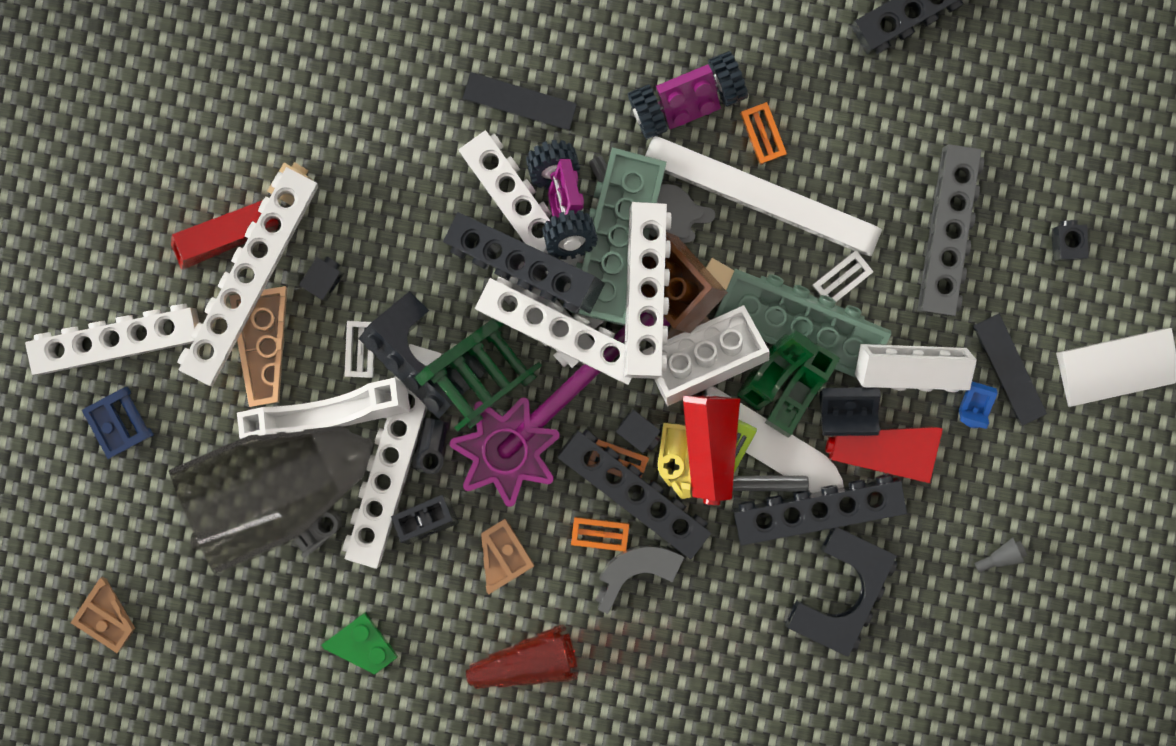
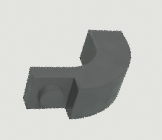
(635, 560)

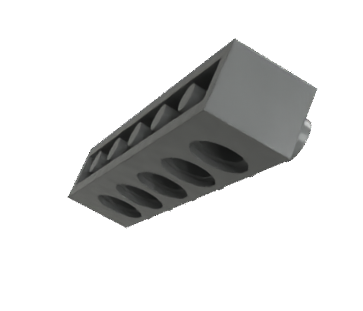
(971, 163)

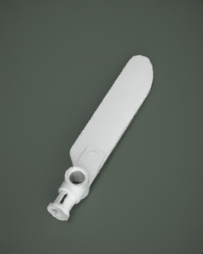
(785, 454)

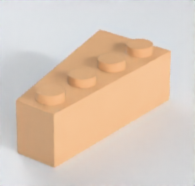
(262, 346)

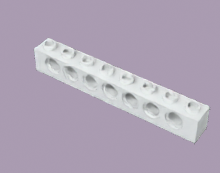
(475, 154)
(284, 183)
(372, 552)

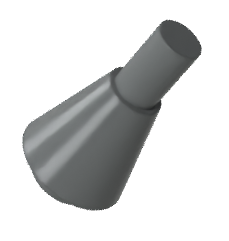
(1008, 554)

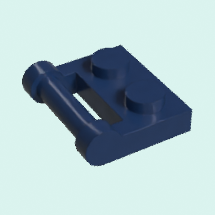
(109, 427)

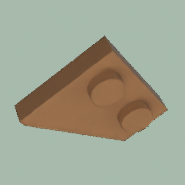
(503, 556)
(104, 617)

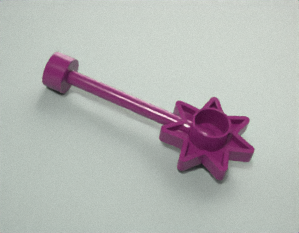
(510, 445)

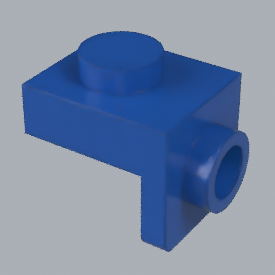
(977, 405)

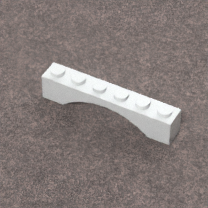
(362, 405)

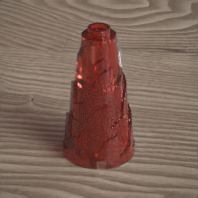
(529, 662)

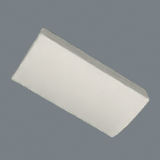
(710, 355)
(1118, 367)

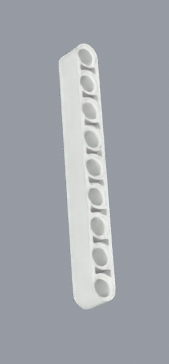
(765, 197)

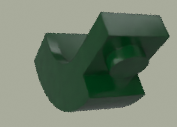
(769, 376)
(801, 390)

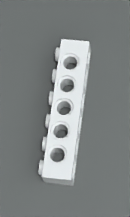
(641, 217)
(491, 305)
(45, 361)

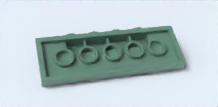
(626, 180)
(784, 309)

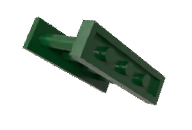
(455, 359)

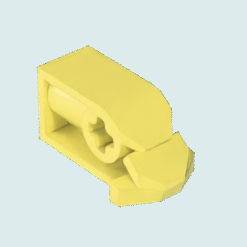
(675, 447)

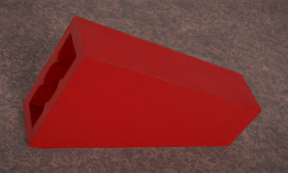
(216, 235)
(711, 445)
(894, 451)

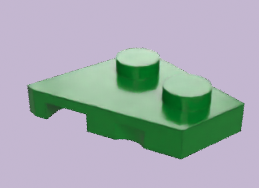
(362, 645)

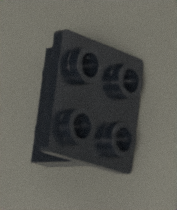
(850, 411)

